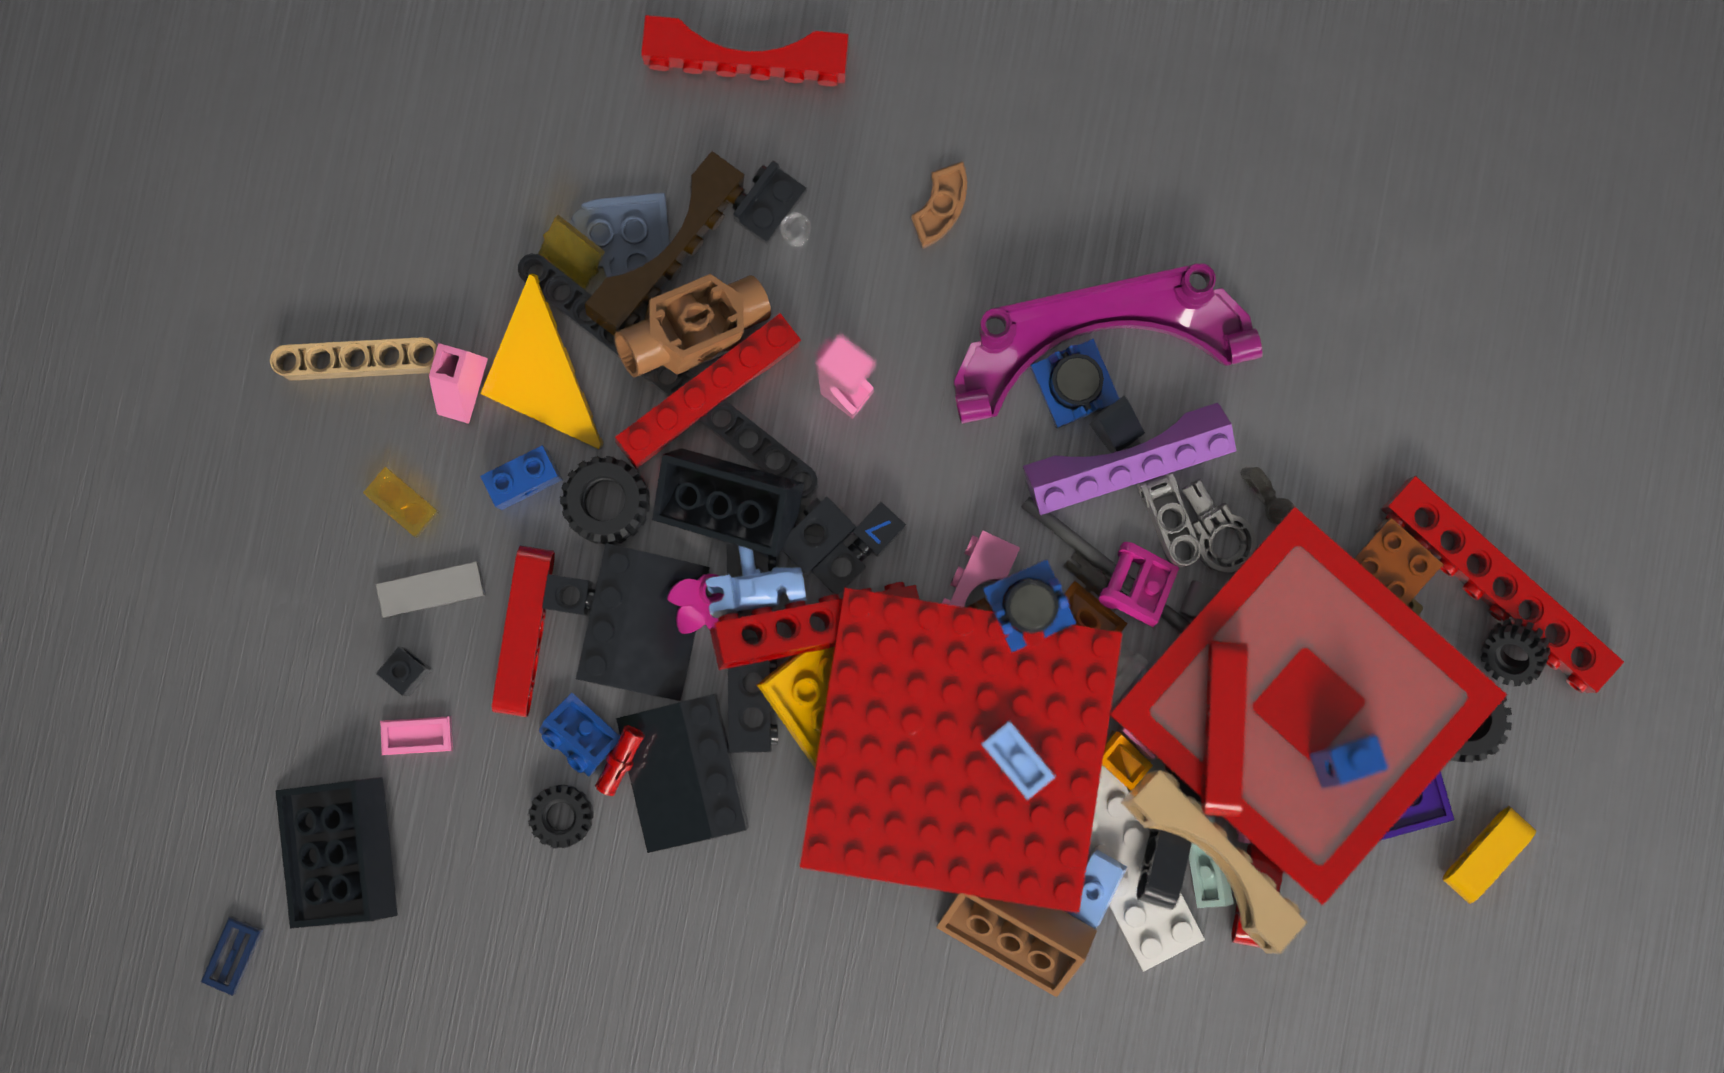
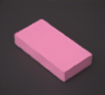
(416, 735)

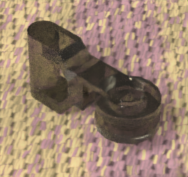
(1276, 508)

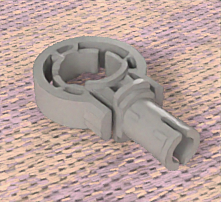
(1224, 518)

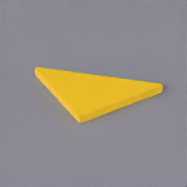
(536, 372)
(799, 696)

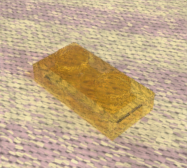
(401, 502)

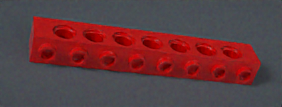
(1598, 660)

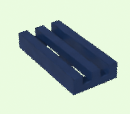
(243, 928)

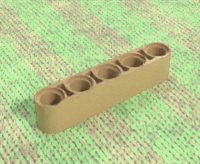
(341, 355)

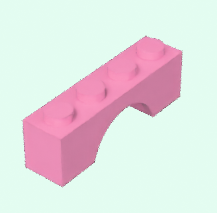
(988, 561)

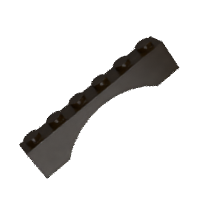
(624, 296)

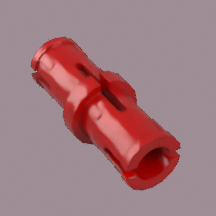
(619, 760)

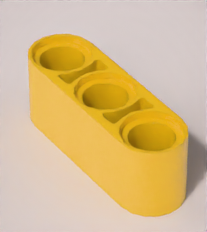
(1489, 854)

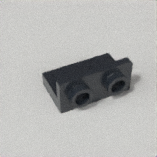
(768, 202)

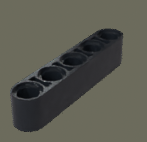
(1165, 861)

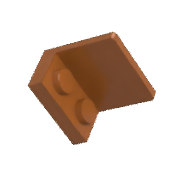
(1398, 560)

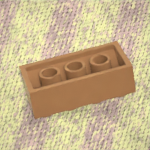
(1026, 939)

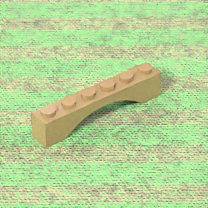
(1263, 911)

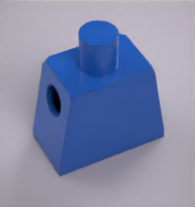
(1349, 761)

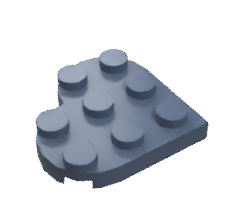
(626, 228)

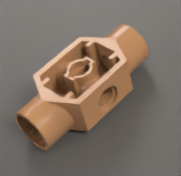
(692, 324)

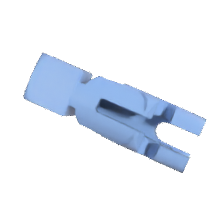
(755, 588)

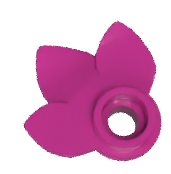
(693, 604)

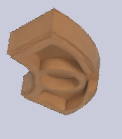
(944, 204)

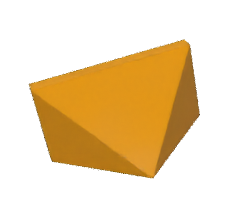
(1124, 760)

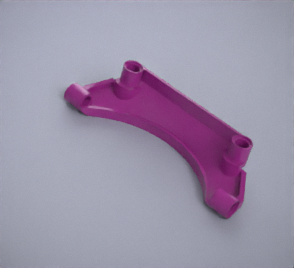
(1149, 302)

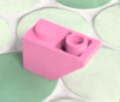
(456, 381)

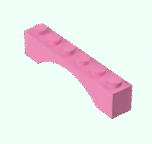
(844, 374)

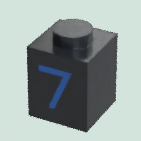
(877, 530)

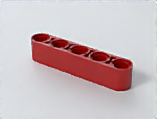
(522, 632)
(1224, 728)

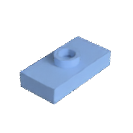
(1018, 760)
(1100, 884)

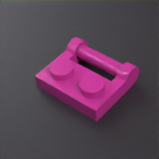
(1150, 586)

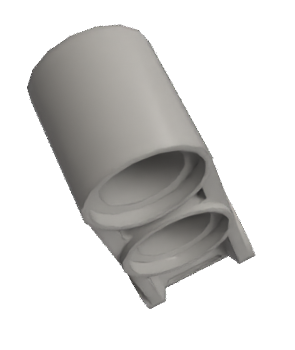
(1169, 499)

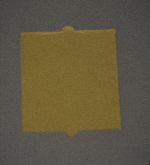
(571, 252)

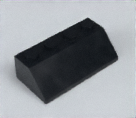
(726, 500)

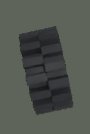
(1508, 667)
(539, 816)

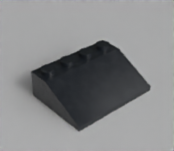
(633, 626)
(684, 775)
(336, 853)

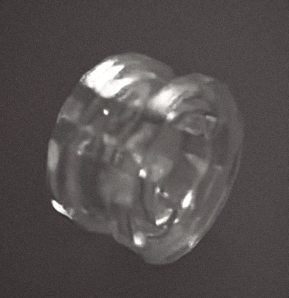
(787, 235)

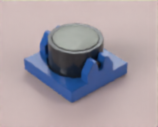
(1076, 381)
(1029, 603)

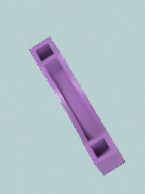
(1071, 480)

